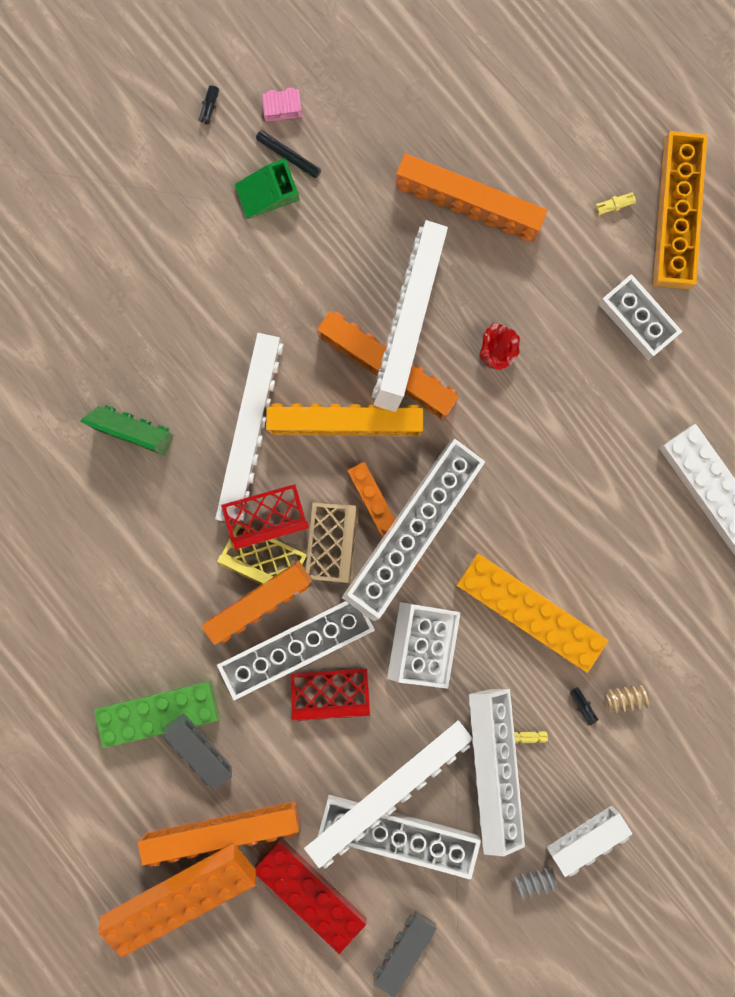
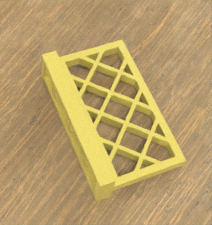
(250, 572)

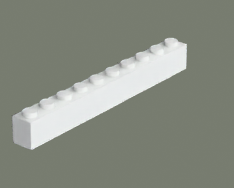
(249, 424)
(388, 794)

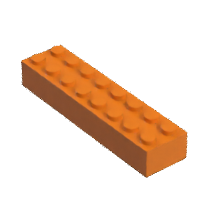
(469, 198)
(369, 353)
(219, 833)
(177, 900)

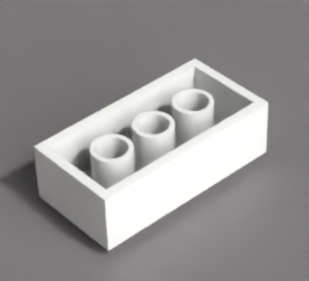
(640, 317)
(589, 841)

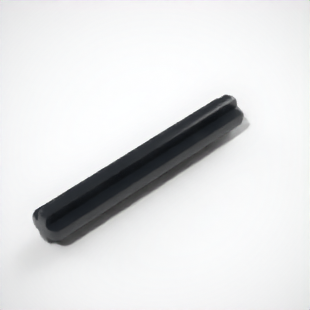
(288, 153)

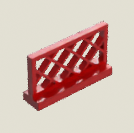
(270, 532)
(330, 712)

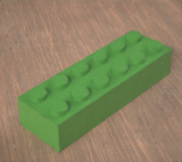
(150, 714)

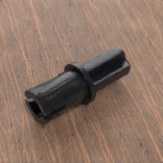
(209, 104)
(584, 706)

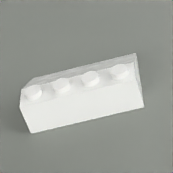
(423, 645)

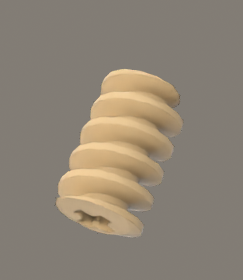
(626, 698)

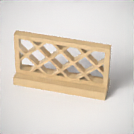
(348, 545)

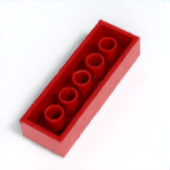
(310, 895)

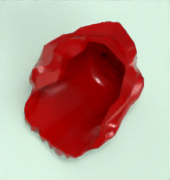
(499, 346)

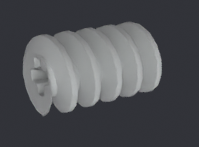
(536, 883)

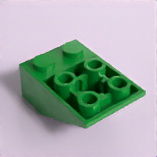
(267, 189)

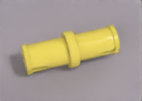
(615, 203)

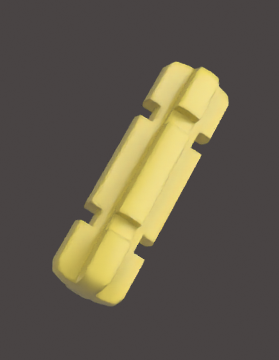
(531, 737)

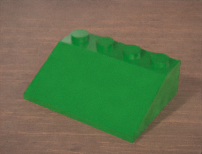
(128, 429)

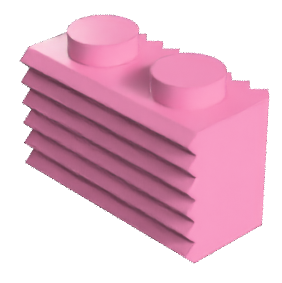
(281, 104)

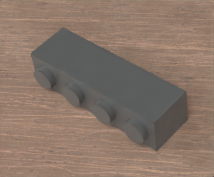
(197, 751)
(404, 954)

